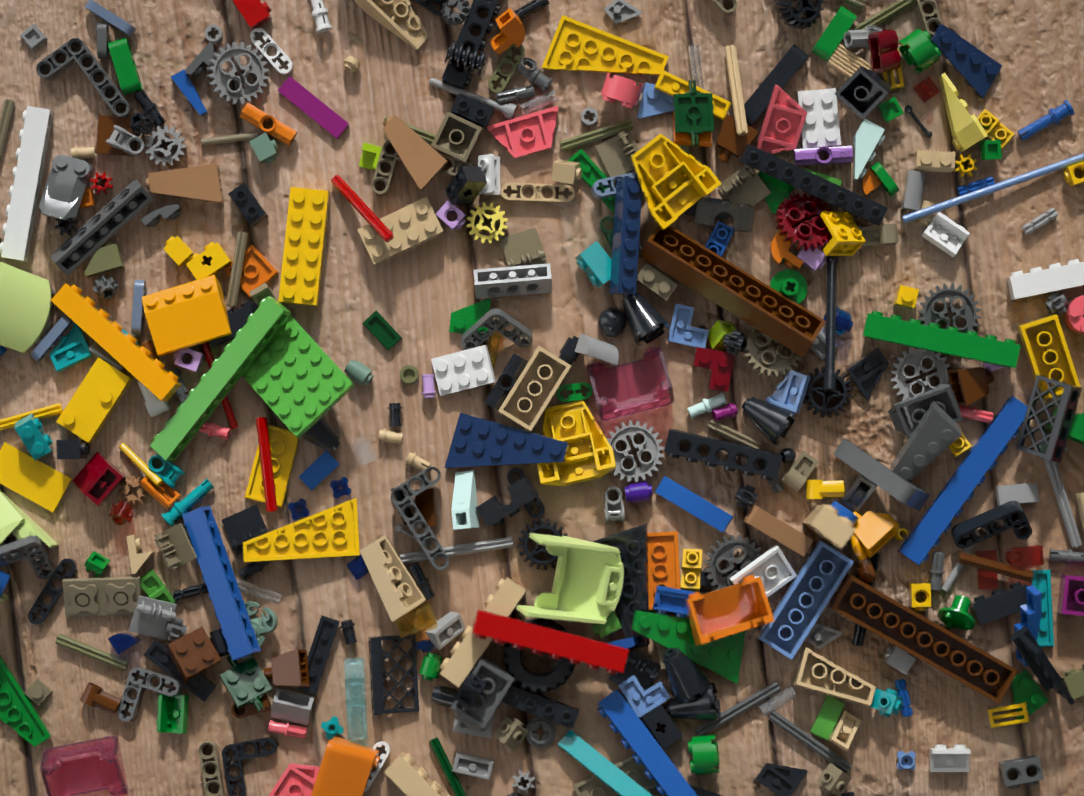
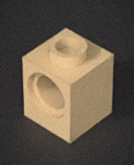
(566, 172)

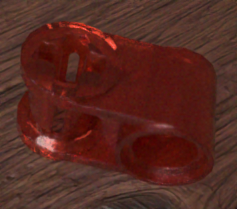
(1027, 555)

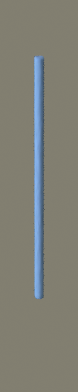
(993, 188)

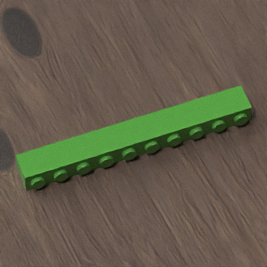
(220, 379)

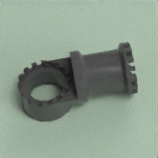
(534, 74)

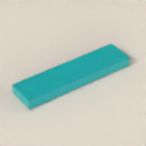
(1042, 581)

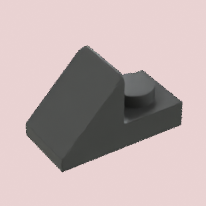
(203, 58)
(859, 493)

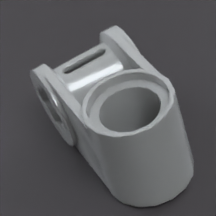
(124, 140)
(614, 507)

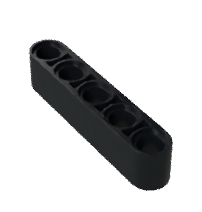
(778, 76)

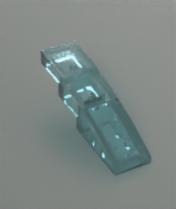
(356, 698)

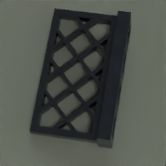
(1060, 422)
(1039, 663)
(377, 679)

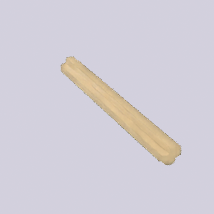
(736, 90)

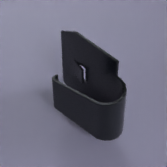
(705, 587)

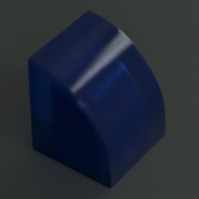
(123, 641)

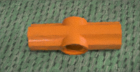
(258, 117)

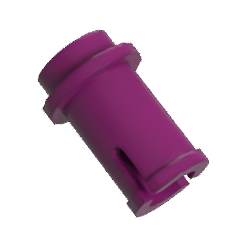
(725, 412)

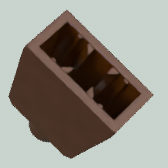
(730, 141)
(969, 384)
(289, 669)

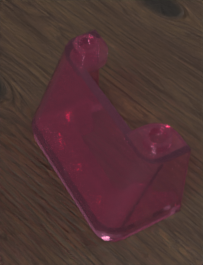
(631, 386)
(84, 768)

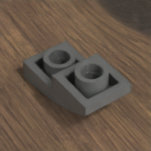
(168, 212)

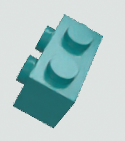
(596, 264)
(33, 436)

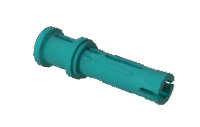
(185, 504)

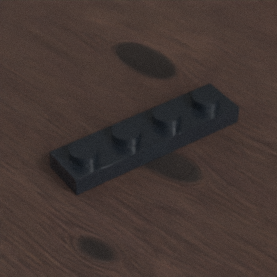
(320, 651)
(198, 685)

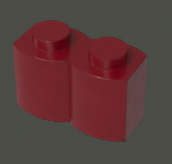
(884, 51)

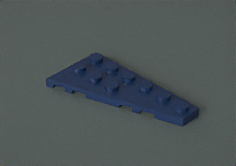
(494, 444)

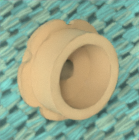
(351, 64)

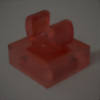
(926, 89)

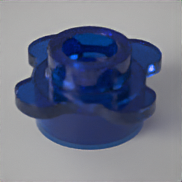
(335, 486)
(297, 514)

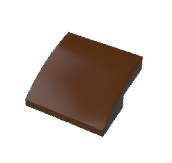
(105, 130)

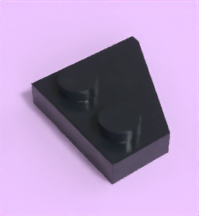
(867, 371)
(780, 779)

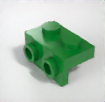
(172, 714)

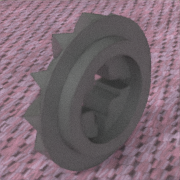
(455, 18)
(547, 738)

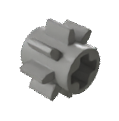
(520, 786)

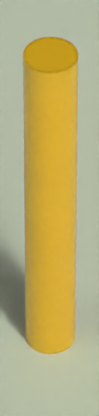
(140, 464)

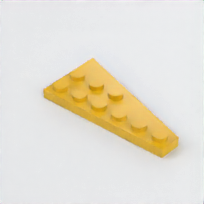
(593, 50)
(316, 536)

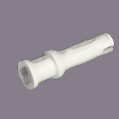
(320, 15)

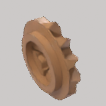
(124, 490)

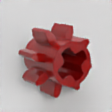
(103, 178)

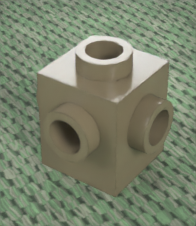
(511, 732)
(834, 780)

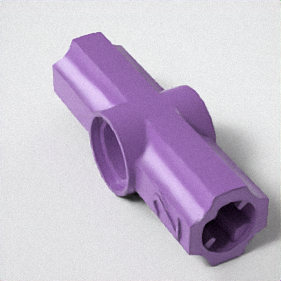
(810, 156)

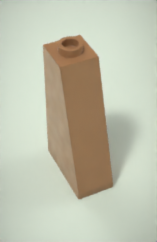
(416, 154)
(191, 183)
(779, 531)

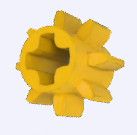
(960, 168)

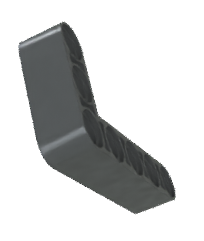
(91, 72)
(881, 475)
(418, 518)

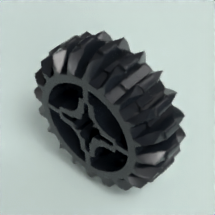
(791, 10)
(824, 401)
(530, 555)

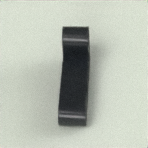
(968, 534)

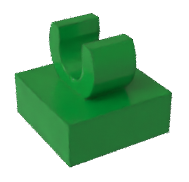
(890, 109)
(990, 150)
(96, 563)

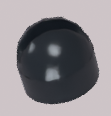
(788, 455)

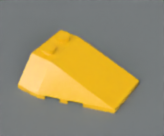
(671, 179)
(588, 452)

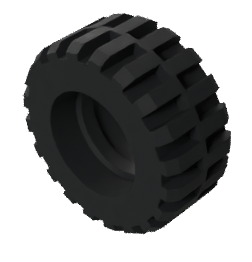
(537, 681)

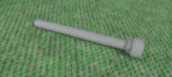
(507, 109)

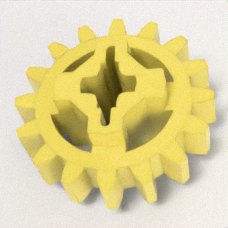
(495, 218)

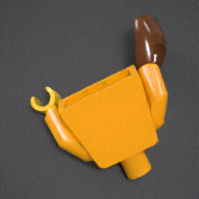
(871, 534)

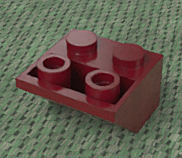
(98, 479)

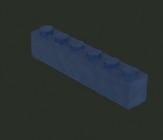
(626, 236)

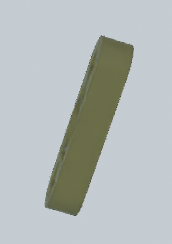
(494, 77)

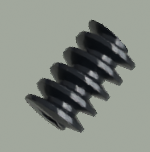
(466, 57)

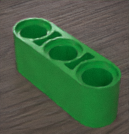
(834, 33)
(125, 66)

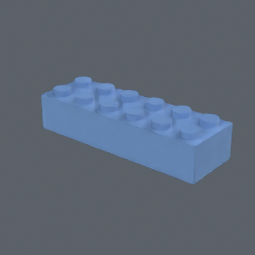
(805, 599)

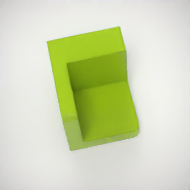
(370, 156)
(718, 332)

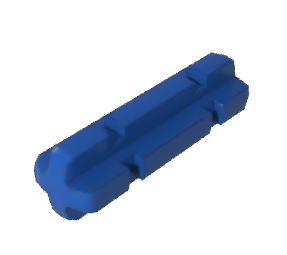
(975, 185)
(903, 692)

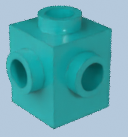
(887, 702)

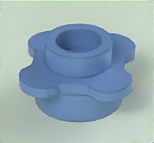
(906, 765)

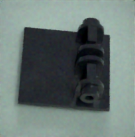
(244, 526)
(640, 666)

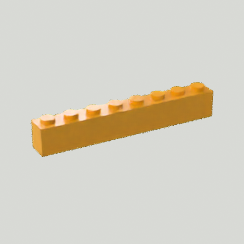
(116, 342)

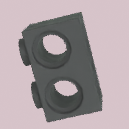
(1020, 766)

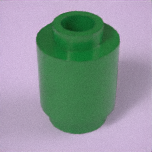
(430, 666)

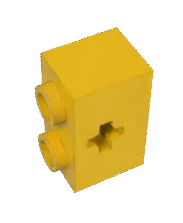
(219, 261)

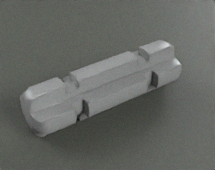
(1040, 221)

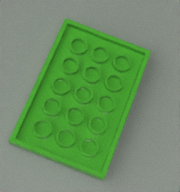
(297, 378)

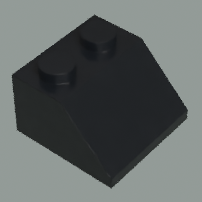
(863, 91)

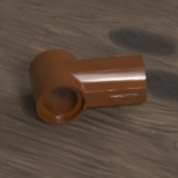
(96, 697)
(251, 709)

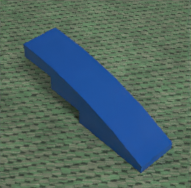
(694, 504)
(1030, 616)

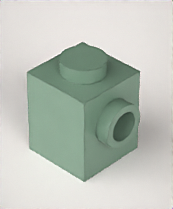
(264, 148)

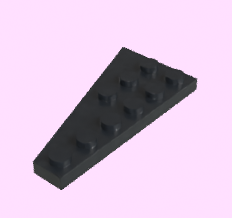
(634, 593)

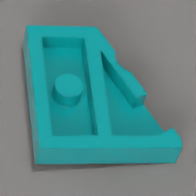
(71, 350)

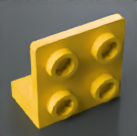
(846, 235)

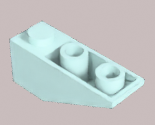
(864, 142)
(465, 501)

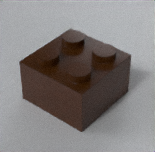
(193, 654)

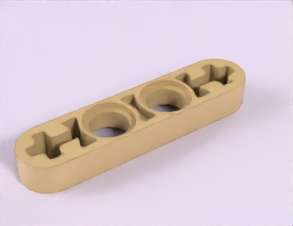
(537, 188)

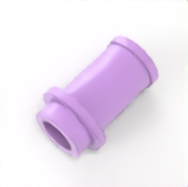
(428, 386)

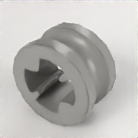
(209, 30)
(591, 111)

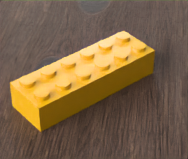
(304, 246)

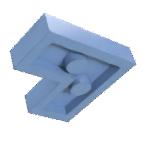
(682, 332)
(641, 700)

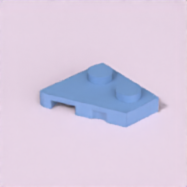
(654, 102)
(791, 391)

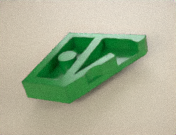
(466, 317)

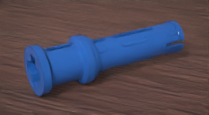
(1053, 116)

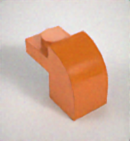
(511, 32)
(779, 251)

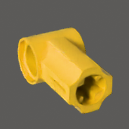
(819, 489)

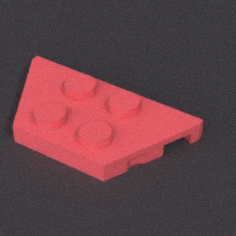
(781, 123)
(526, 133)
(296, 781)

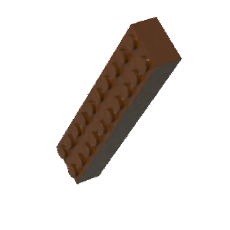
(732, 289)
(923, 638)

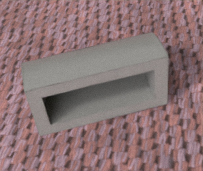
(913, 191)
(597, 349)
(292, 706)

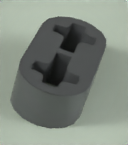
(102, 40)

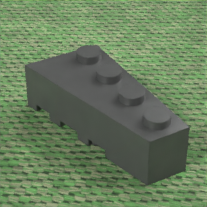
(926, 442)

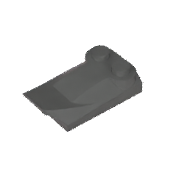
(65, 187)
(908, 413)
(496, 686)

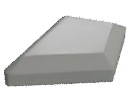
(621, 11)
(821, 635)

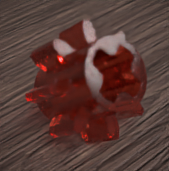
(121, 513)

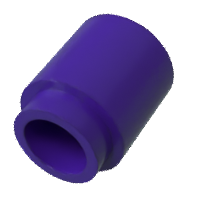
(638, 492)

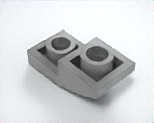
(1018, 492)

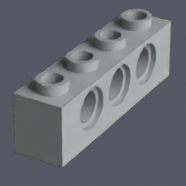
(513, 281)

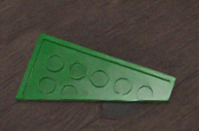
(719, 655)
(18, 710)

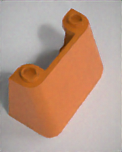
(728, 610)
(345, 769)

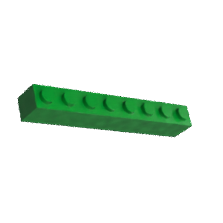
(941, 340)

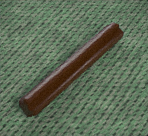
(996, 567)

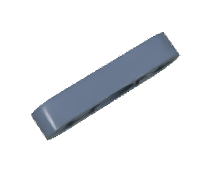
(110, 18)
(608, 181)
(138, 310)
(51, 338)

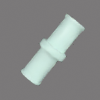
(707, 405)

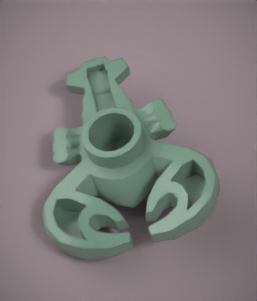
(270, 622)

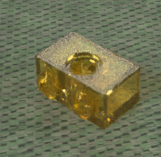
(416, 620)

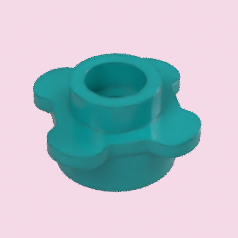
(327, 727)

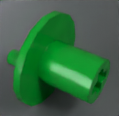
(790, 284)
(957, 615)

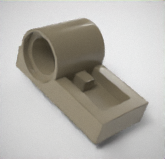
(880, 235)
(799, 471)

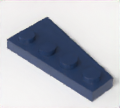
(973, 64)

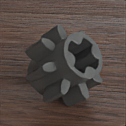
(105, 287)
(1056, 304)
(175, 629)

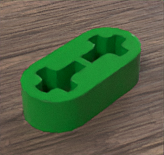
(885, 179)
(572, 387)

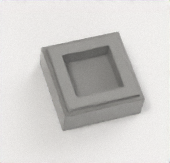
(33, 37)

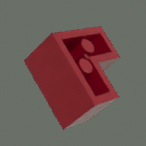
(720, 365)

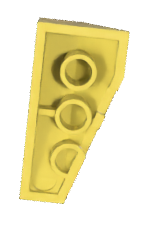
(964, 127)

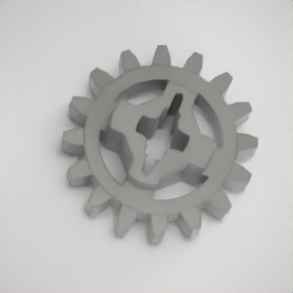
(156, 149)

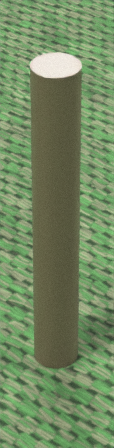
(229, 139)

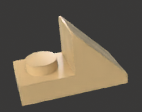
(137, 559)
(845, 730)

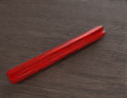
(362, 208)
(266, 464)

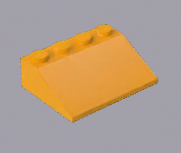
(186, 315)

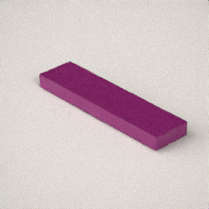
(313, 107)

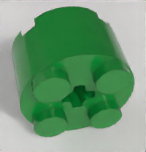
(919, 50)
(704, 755)

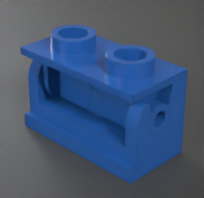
(671, 600)

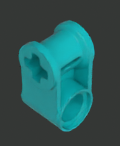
(166, 471)

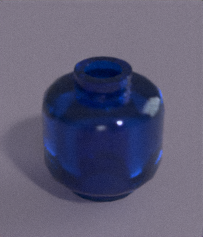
(843, 321)

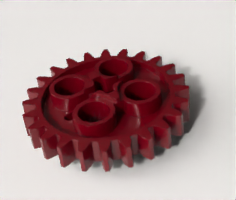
(798, 208)

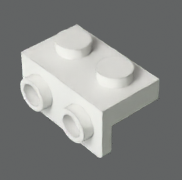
(491, 168)
(945, 234)
(949, 759)

